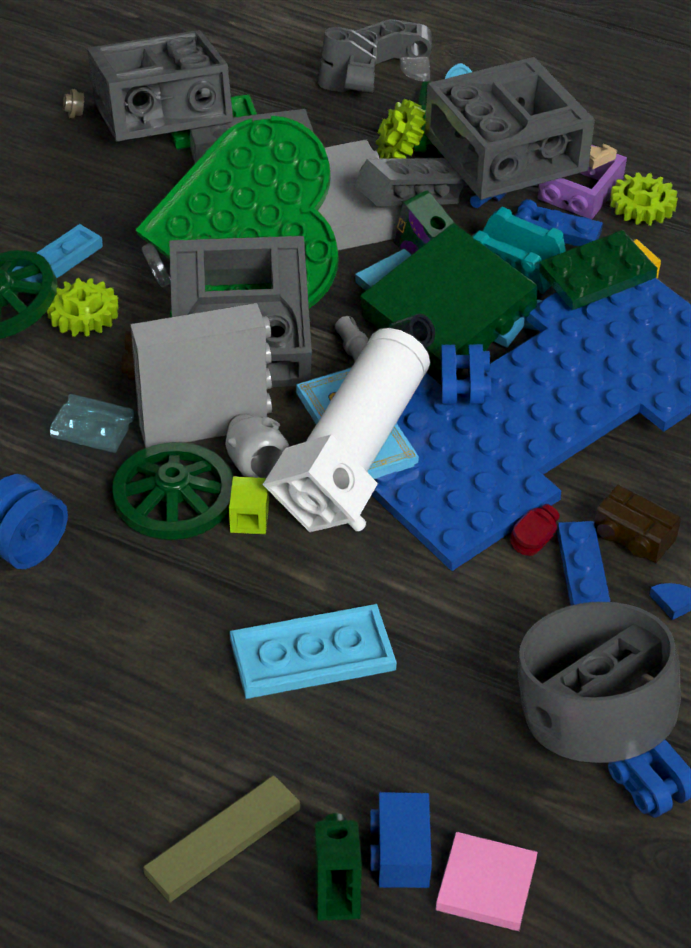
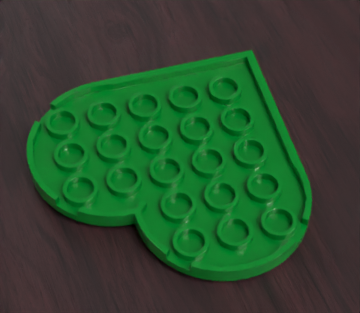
(254, 184)

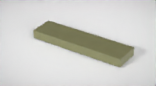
(221, 838)

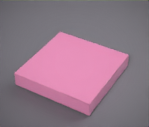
(487, 881)

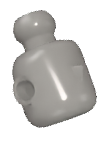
(254, 444)

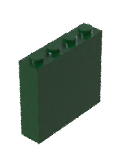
(458, 287)

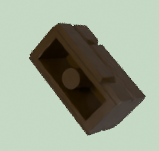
(636, 524)

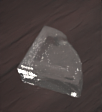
(416, 67)
(156, 265)

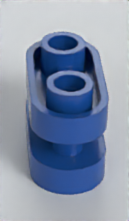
(477, 363)
(654, 779)

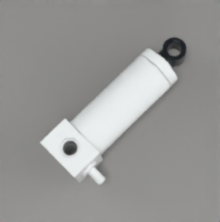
(327, 475)

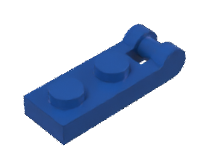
(575, 229)

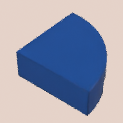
(672, 598)

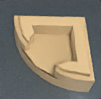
(601, 156)

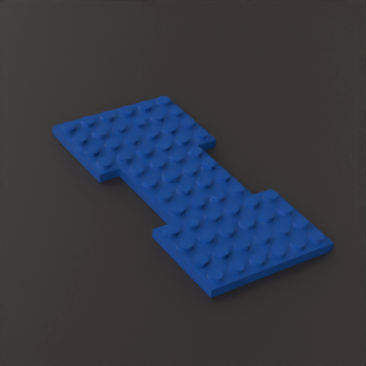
(546, 403)

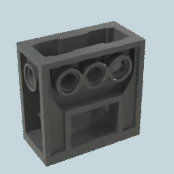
(160, 85)
(508, 136)
(250, 262)

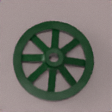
(11, 284)
(172, 485)

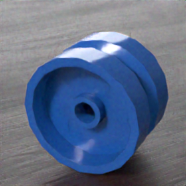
(29, 521)

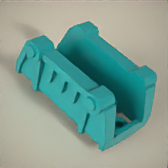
(521, 244)

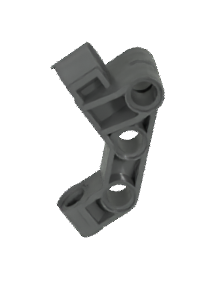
(351, 55)

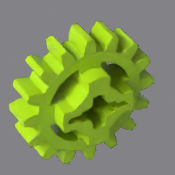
(401, 130)
(643, 198)
(83, 307)

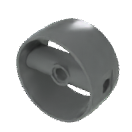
(574, 675)

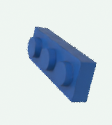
(582, 562)

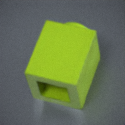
(248, 505)

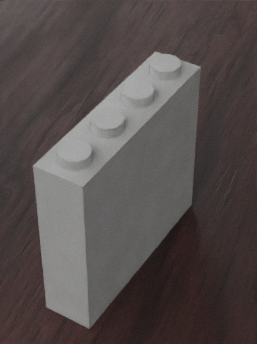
(348, 211)
(200, 373)

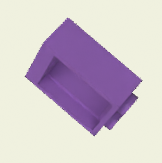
(581, 198)

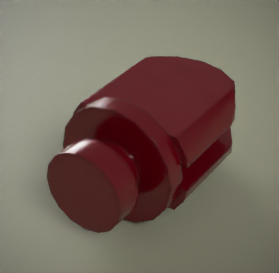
(534, 530)

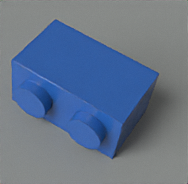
(403, 840)

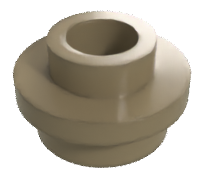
(73, 103)

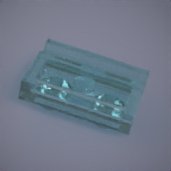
(92, 423)

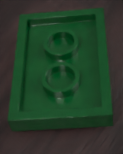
(597, 269)

